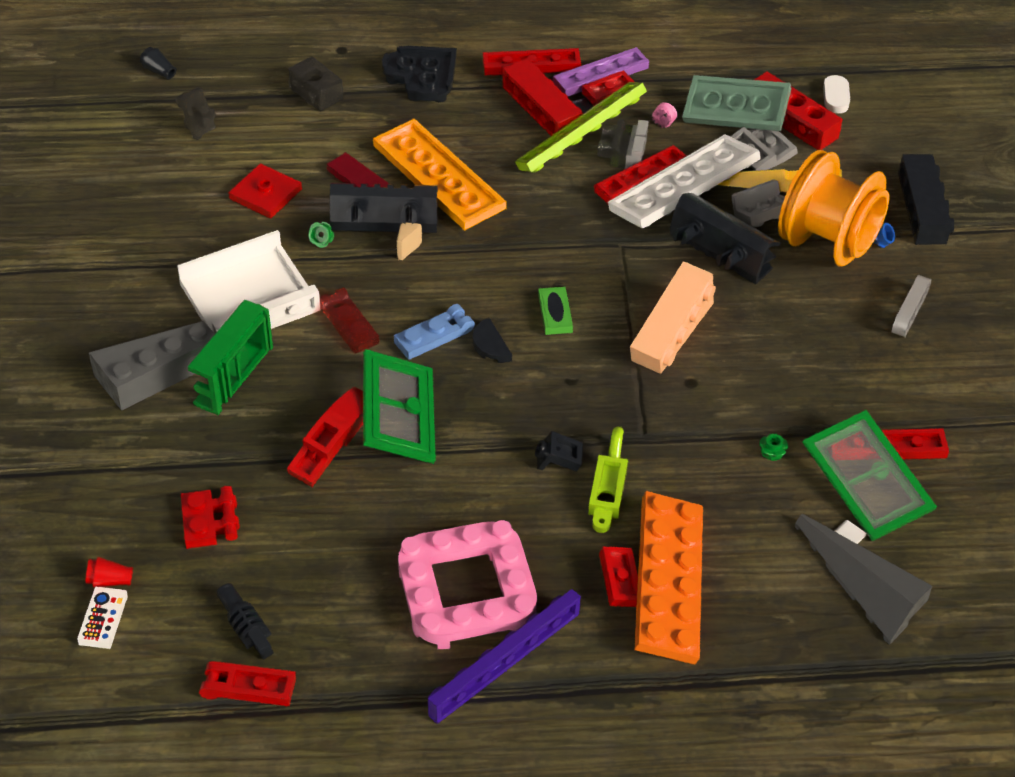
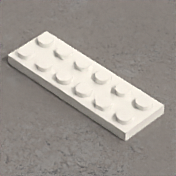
(692, 174)

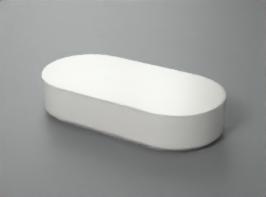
(836, 94)

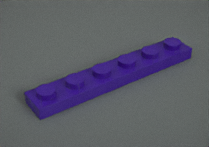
(499, 659)

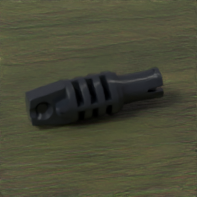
(245, 621)

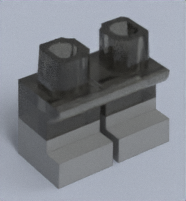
(623, 143)

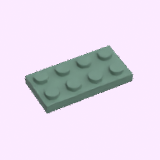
(737, 102)

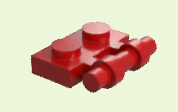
(199, 520)

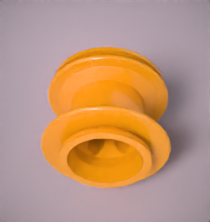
(833, 207)

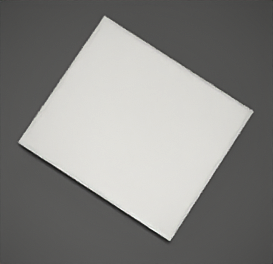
(851, 531)

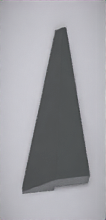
(879, 586)

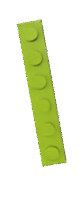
(587, 122)

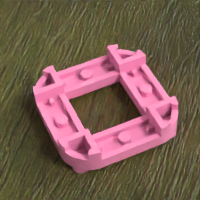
(473, 619)

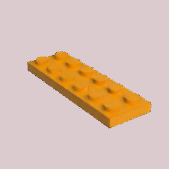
(429, 162)

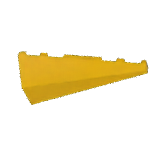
(749, 179)

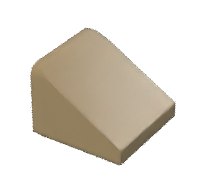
(408, 239)

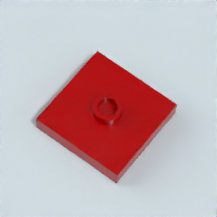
(265, 190)

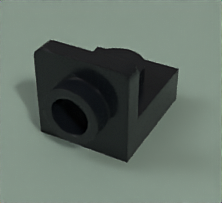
(560, 451)

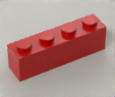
(539, 96)

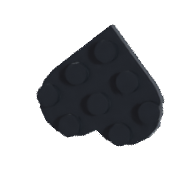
(422, 70)

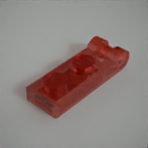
(349, 321)

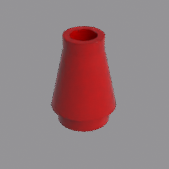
(107, 573)

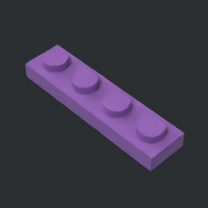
(573, 80)

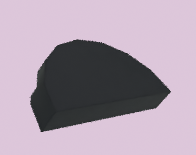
(489, 342)

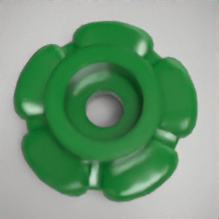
(314, 236)
(773, 447)

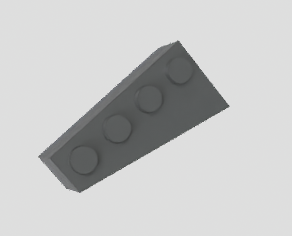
(148, 364)

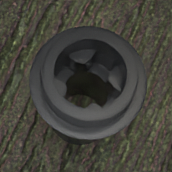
(156, 62)

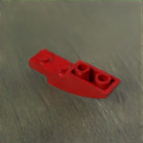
(328, 436)

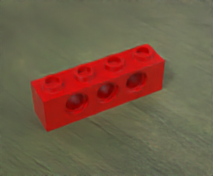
(808, 118)

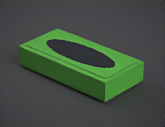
(555, 310)

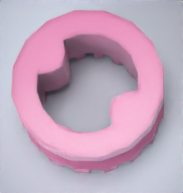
(662, 109)

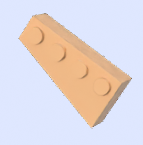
(673, 318)

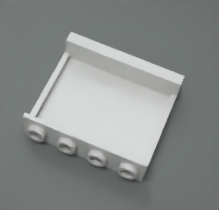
(248, 271)

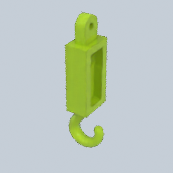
(610, 479)

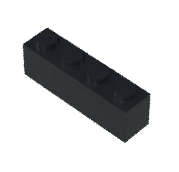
(925, 199)

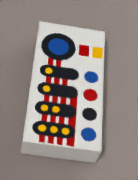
(102, 617)

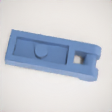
(434, 332)

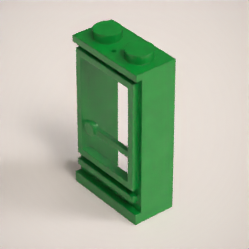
(231, 355)

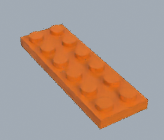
(669, 578)

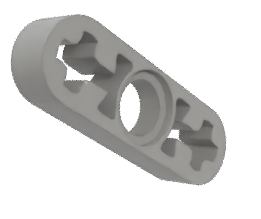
(911, 305)

